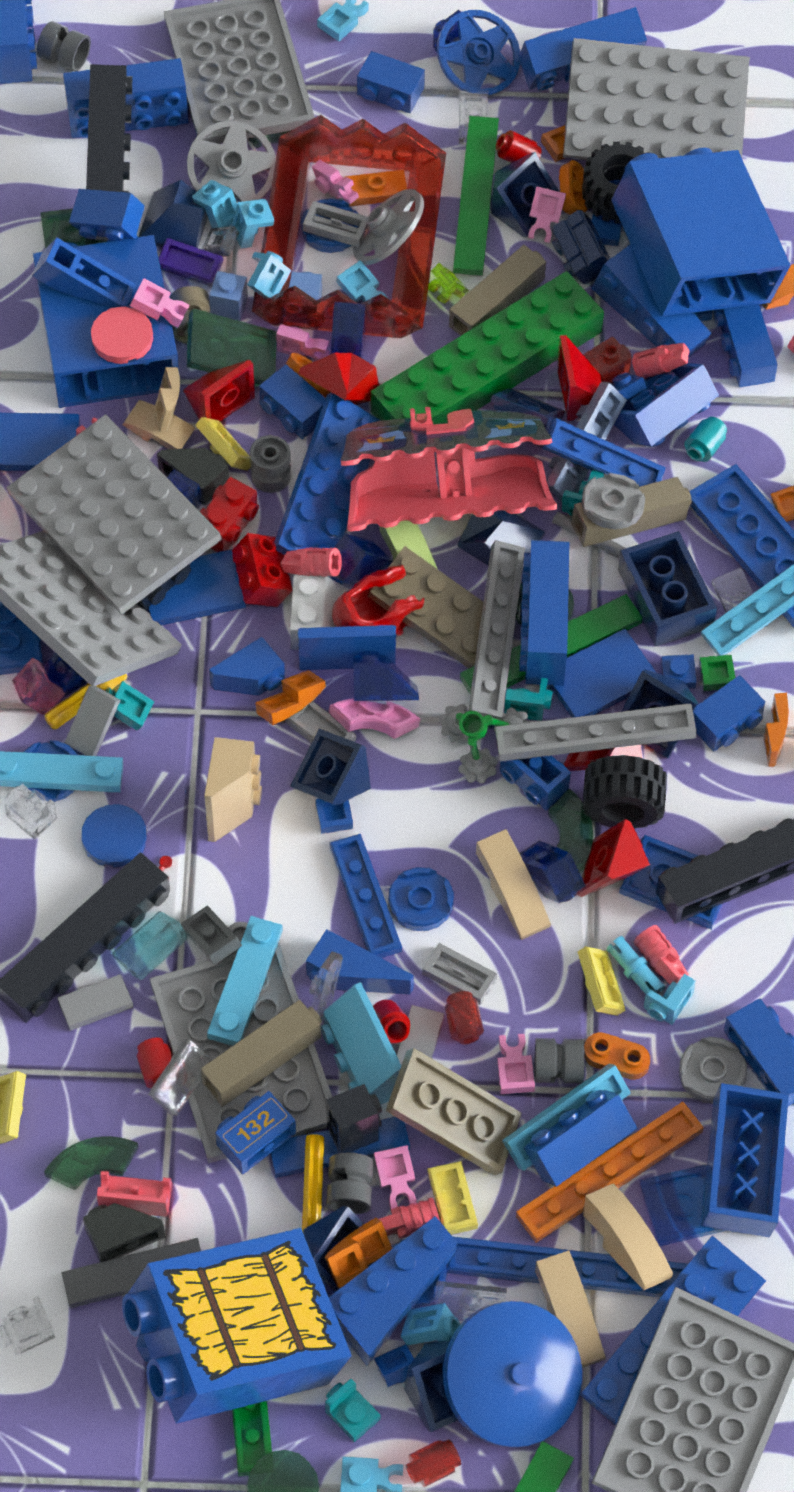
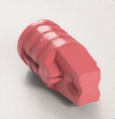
(660, 360)
(313, 562)
(660, 954)
(409, 1218)

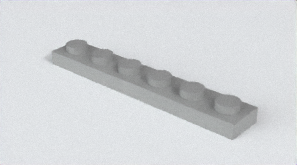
(496, 629)
(595, 732)

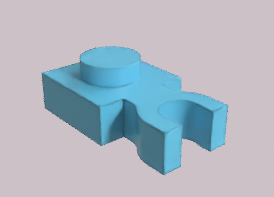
(342, 19)
(359, 283)
(365, 1476)

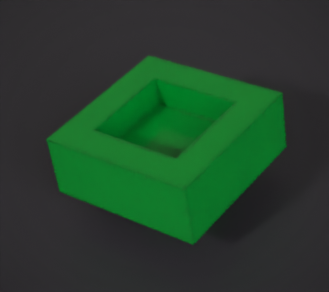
(716, 671)

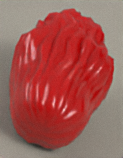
(357, 609)

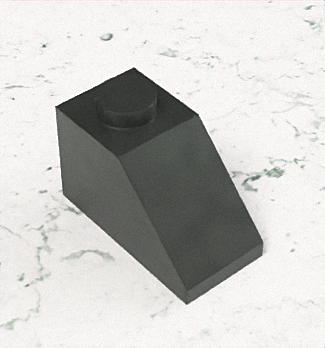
(198, 465)
(120, 1230)

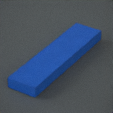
(600, 454)
(365, 896)
(290, 1156)

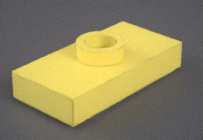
(224, 443)
(601, 981)
(11, 1106)
(452, 1197)

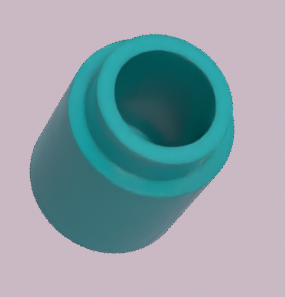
(706, 439)

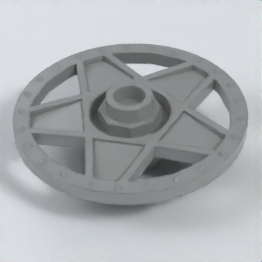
(232, 161)
(387, 224)

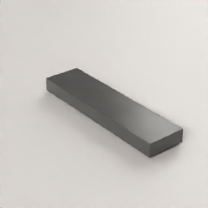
(117, 1275)

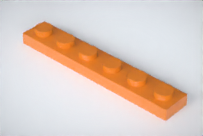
(615, 1166)

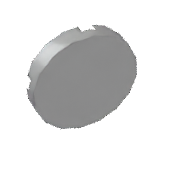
(613, 501)
(710, 1064)

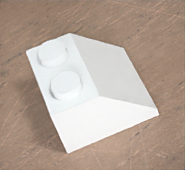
(312, 603)

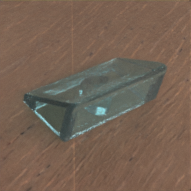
(150, 945)

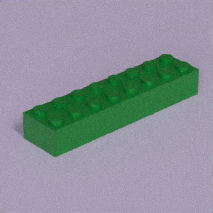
(493, 354)

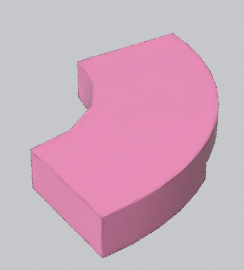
(386, 718)

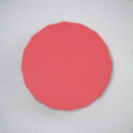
(122, 335)

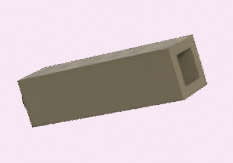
(500, 289)
(664, 504)
(261, 1052)

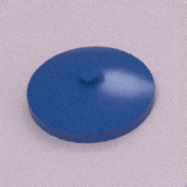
(512, 1374)

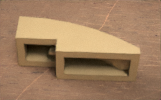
(512, 884)
(626, 1236)
(570, 1305)

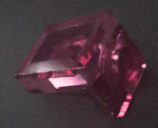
(36, 688)

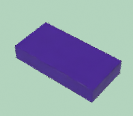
(190, 262)

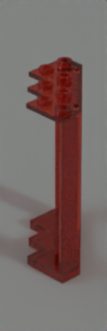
(359, 147)

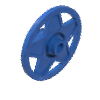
(478, 52)

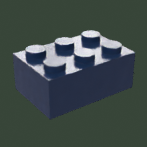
(667, 588)

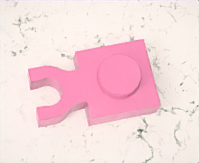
(330, 181)
(547, 209)
(155, 302)
(298, 341)
(515, 1070)
(395, 1171)

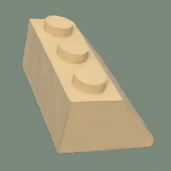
(231, 786)

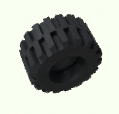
(602, 168)
(624, 789)

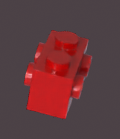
(231, 511)
(261, 571)

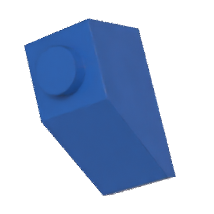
(249, 670)

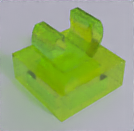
(449, 283)

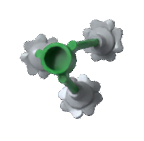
(472, 726)

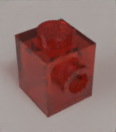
(610, 359)

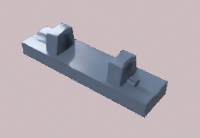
(595, 419)

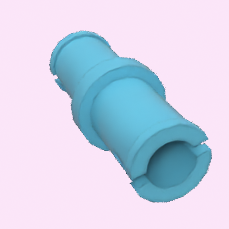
(635, 966)

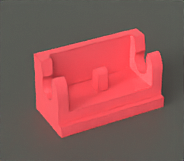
(138, 1194)

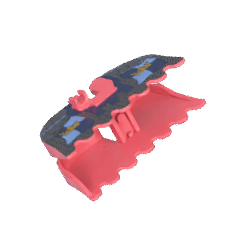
(404, 478)

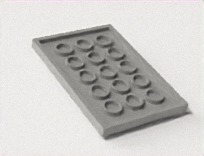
(239, 66)
(654, 99)
(114, 514)
(73, 615)
(187, 1007)
(698, 1404)

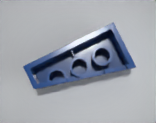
(628, 293)
(388, 1289)

